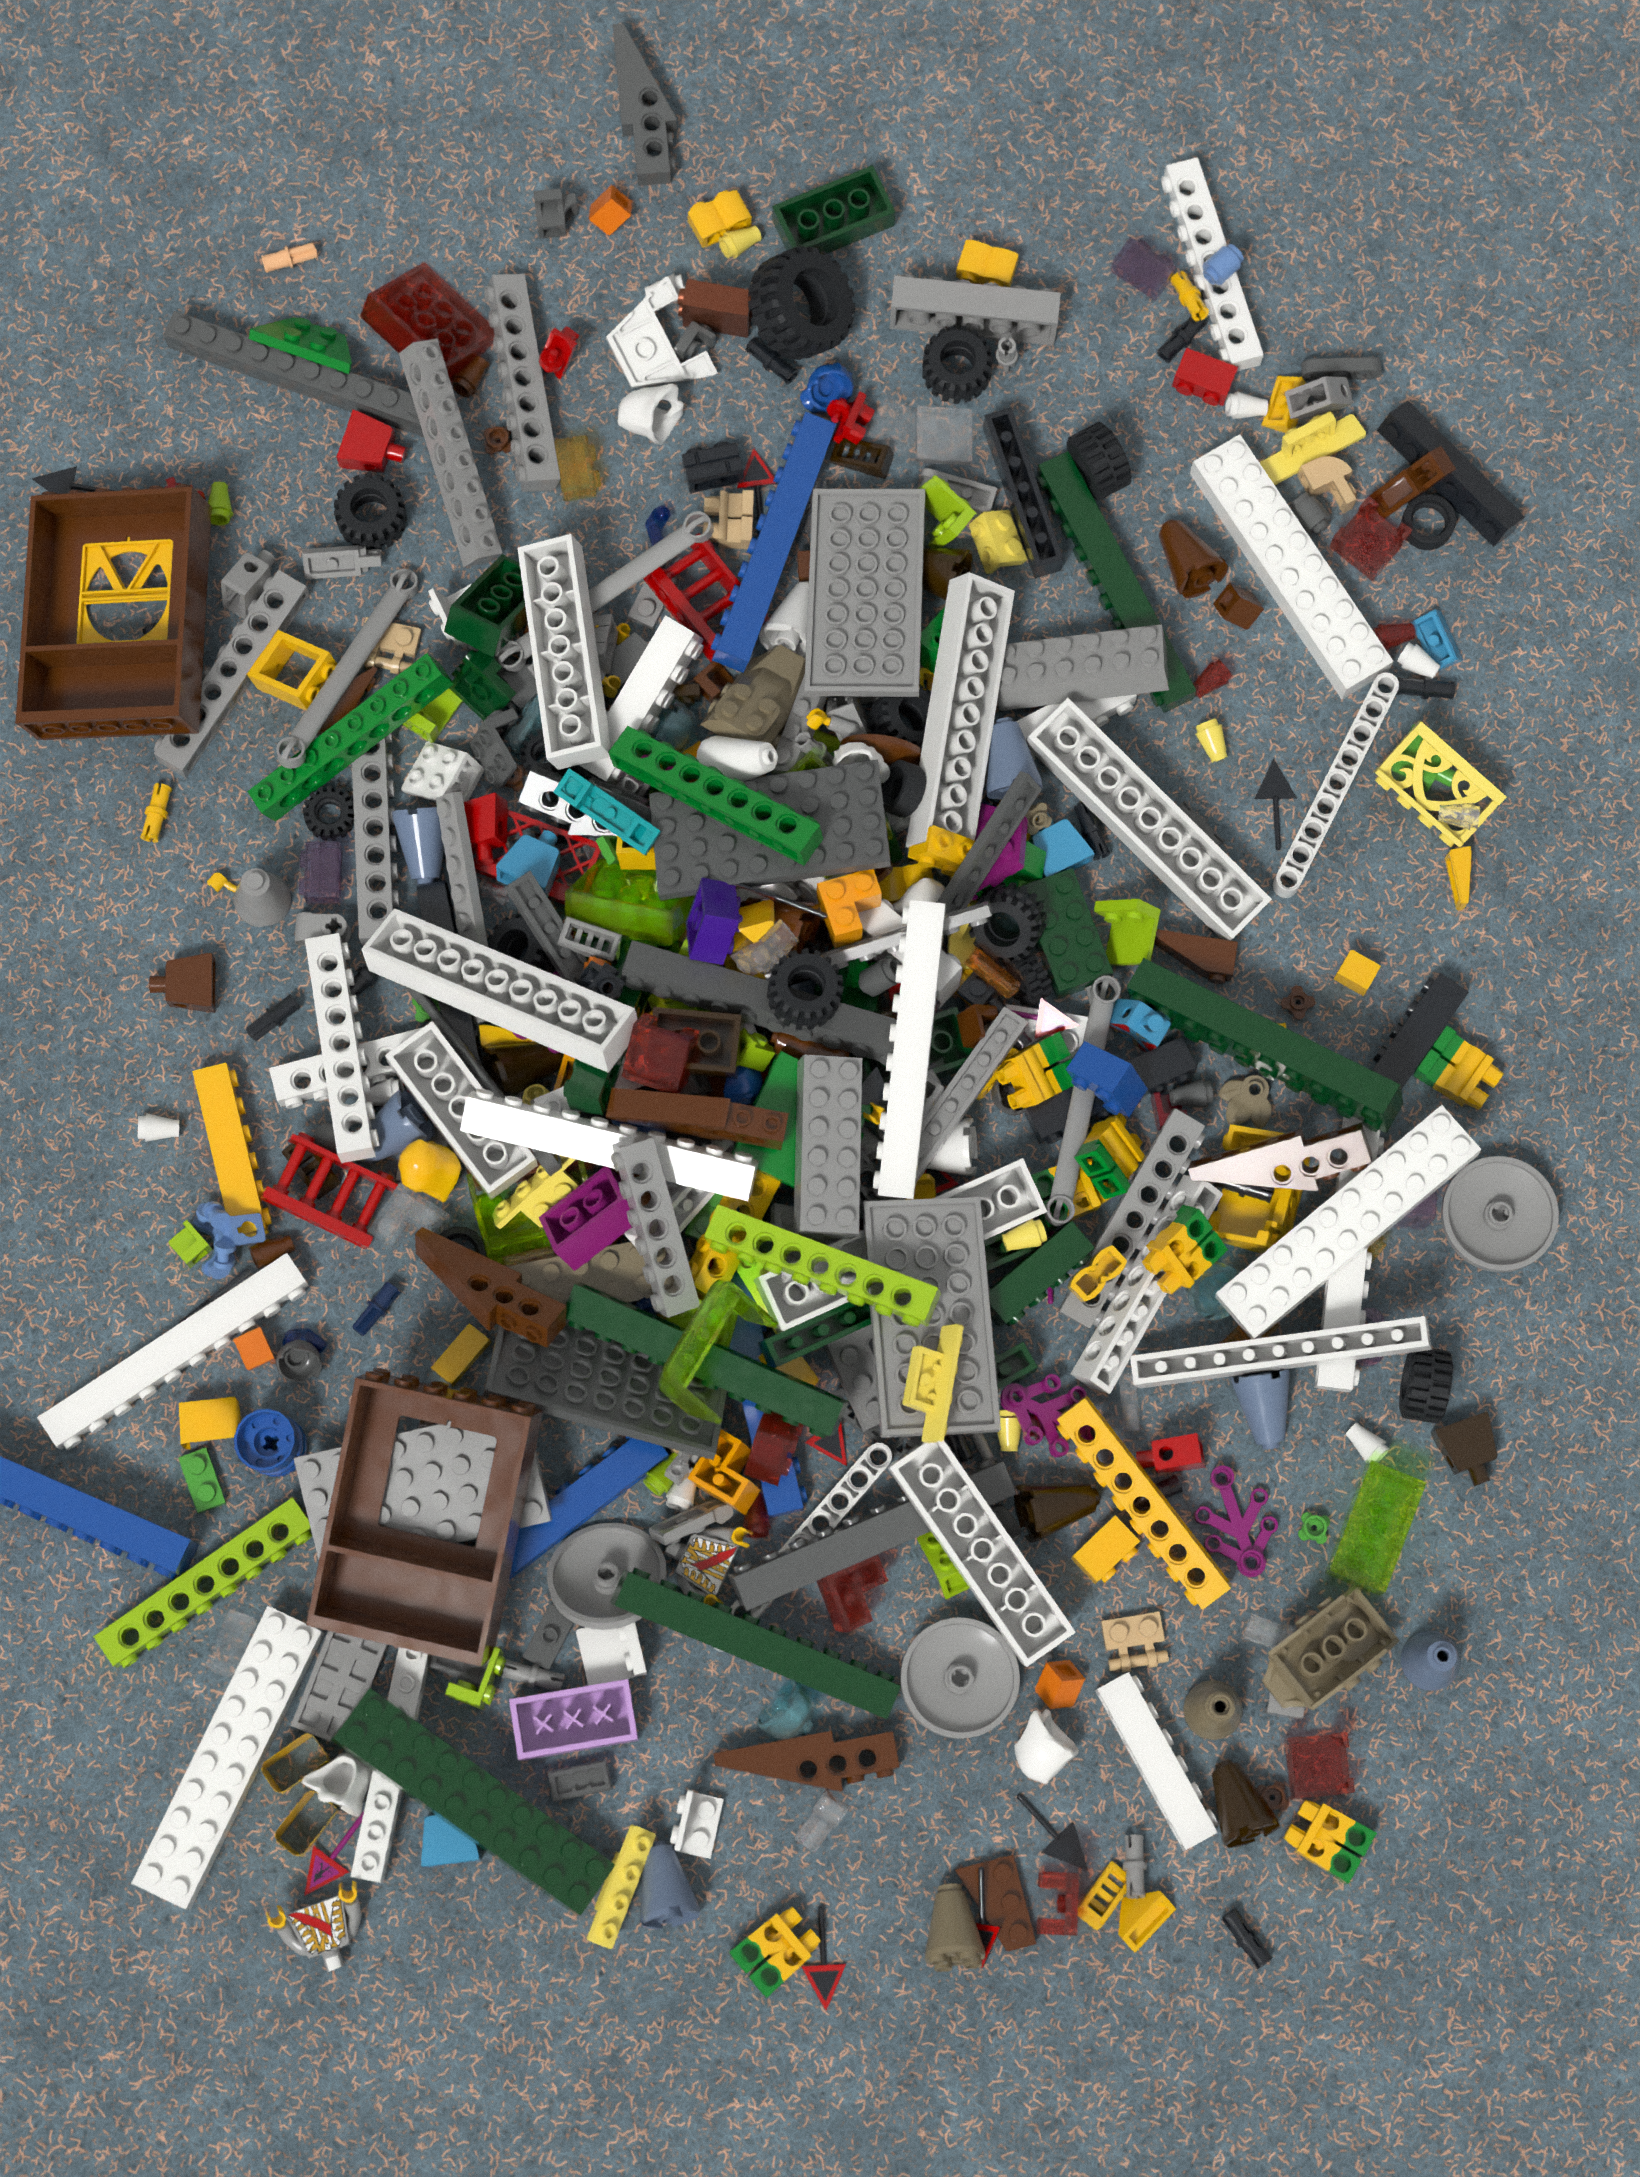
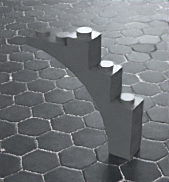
(524, 684)

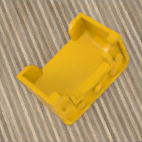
(1251, 1221)

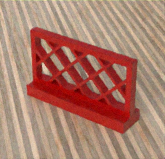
(558, 889)

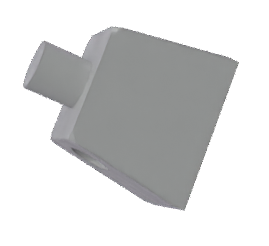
(1329, 392)
(246, 582)

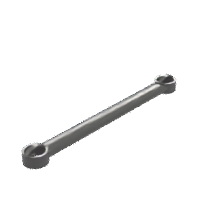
(546, 1159)

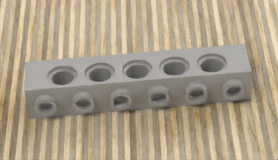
(682, 1294)

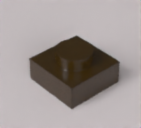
(687, 693)

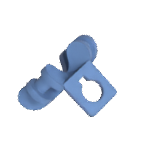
(223, 1229)

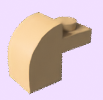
(1329, 474)

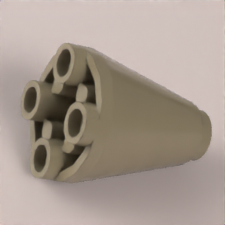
(1202, 1716)
(953, 1932)

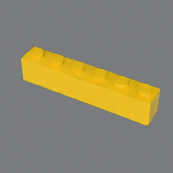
(229, 1144)

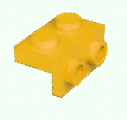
(941, 850)

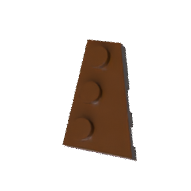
(1003, 1900)

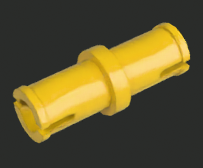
(1189, 296)
(156, 813)

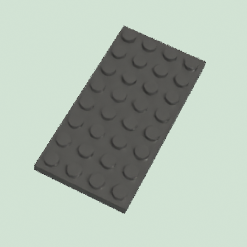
(840, 797)
(600, 1388)

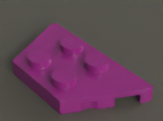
(1013, 855)

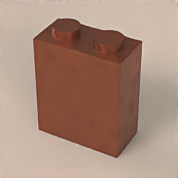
(717, 306)

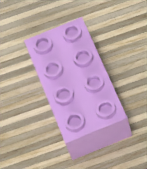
(573, 1720)

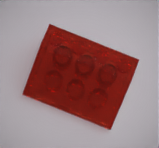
(426, 308)

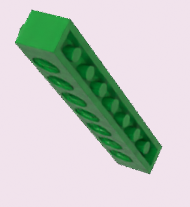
(352, 737)
(796, 845)

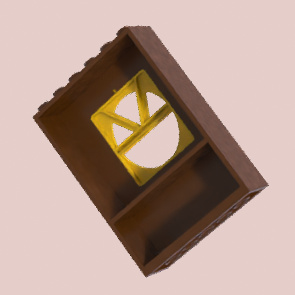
(70, 674)

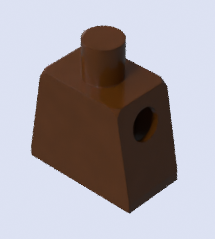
(188, 983)

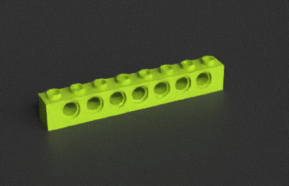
(727, 1222)
(113, 1637)

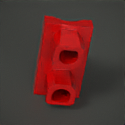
(558, 351)
(847, 415)

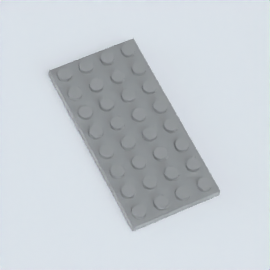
(865, 593)
(945, 1247)
(431, 1487)

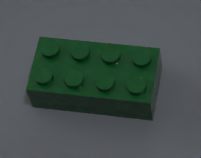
(835, 213)
(490, 608)
(1070, 940)
(945, 1049)
(1038, 1271)

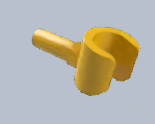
(217, 881)

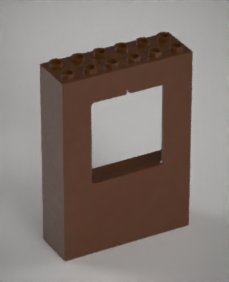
(407, 1584)

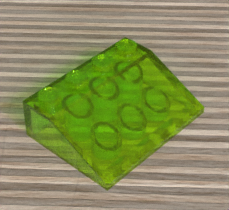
(627, 904)

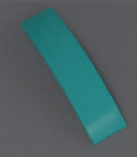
(607, 811)

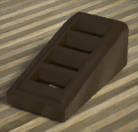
(870, 468)
(331, 1180)

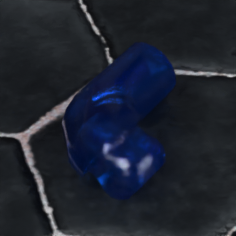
(656, 522)
(307, 1335)

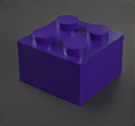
(713, 921)

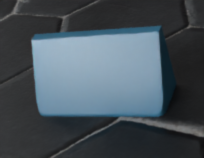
(1437, 639)

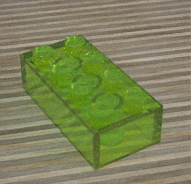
(1375, 1527)

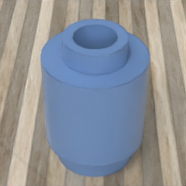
(1222, 264)

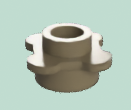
(1043, 821)

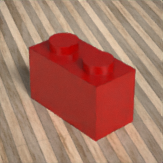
(1204, 377)

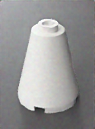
(789, 622)
(737, 756)
(958, 1151)

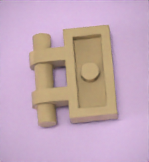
(397, 639)
(1133, 1632)

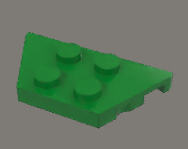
(306, 341)

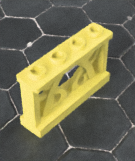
(1430, 746)

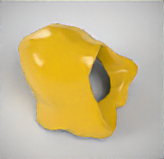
(429, 1169)

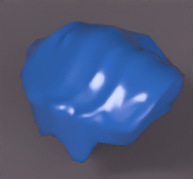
(827, 384)
(745, 1088)

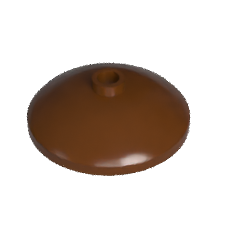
(889, 747)

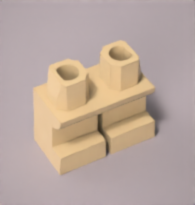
(735, 518)

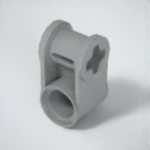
(315, 925)

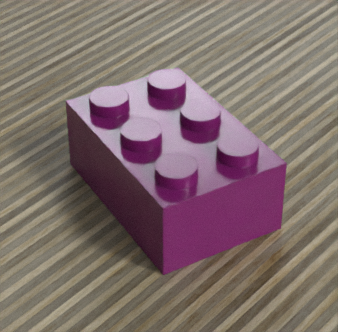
(587, 1219)

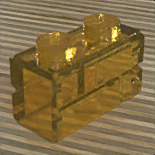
(576, 468)

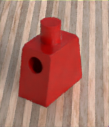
(368, 445)
(486, 825)
(1186, 1450)

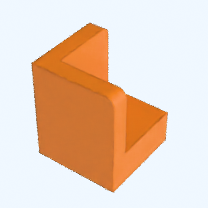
(610, 210)
(254, 1349)
(1059, 1684)

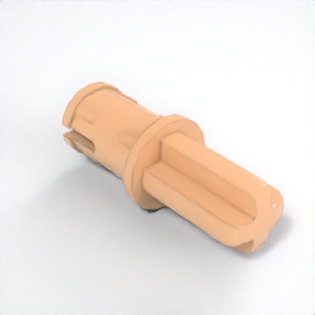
(289, 257)

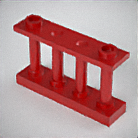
(678, 600)
(331, 1219)

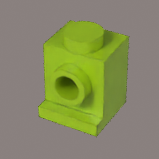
(755, 1051)

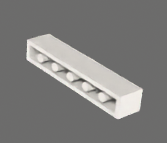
(1156, 1761)

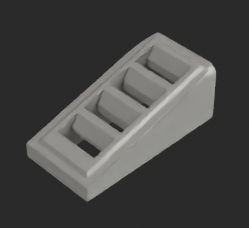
(592, 930)

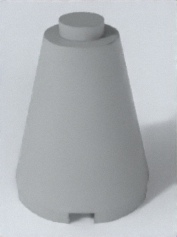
(262, 898)

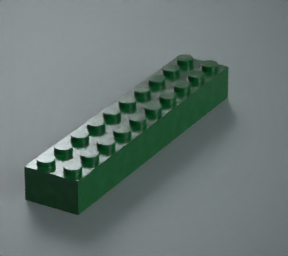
(1268, 1047)
(473, 1802)

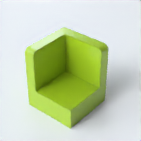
(190, 1245)

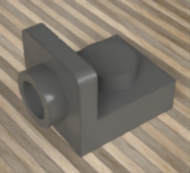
(689, 344)

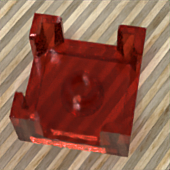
(1369, 540)
(658, 1055)
(1318, 1766)
(1066, 1903)

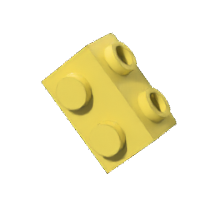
(997, 540)

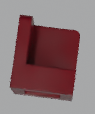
(1162, 1108)

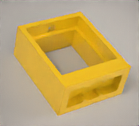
(274, 659)

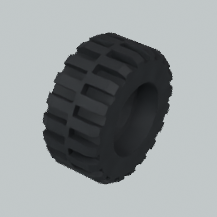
(776, 311)

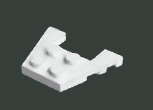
(645, 349)

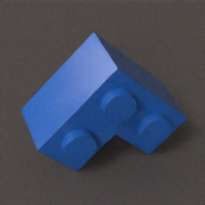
(1109, 1077)

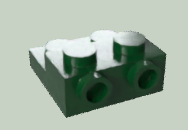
(479, 684)

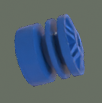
(254, 1443)

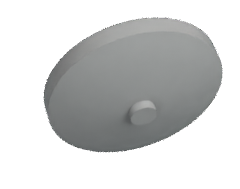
(1499, 1214)
(590, 1566)
(959, 1678)

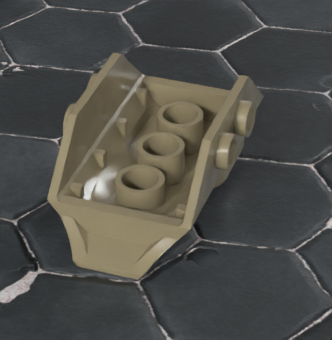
(759, 698)
(1328, 1651)

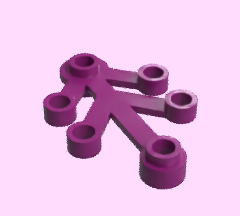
(1045, 1412)
(1238, 1526)

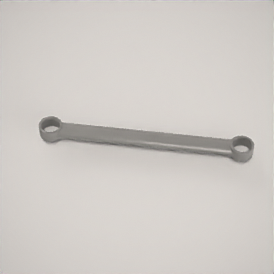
(624, 578)
(347, 669)
(1080, 1106)

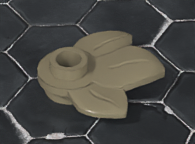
(1243, 1104)

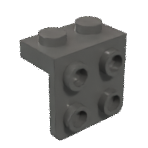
(490, 749)

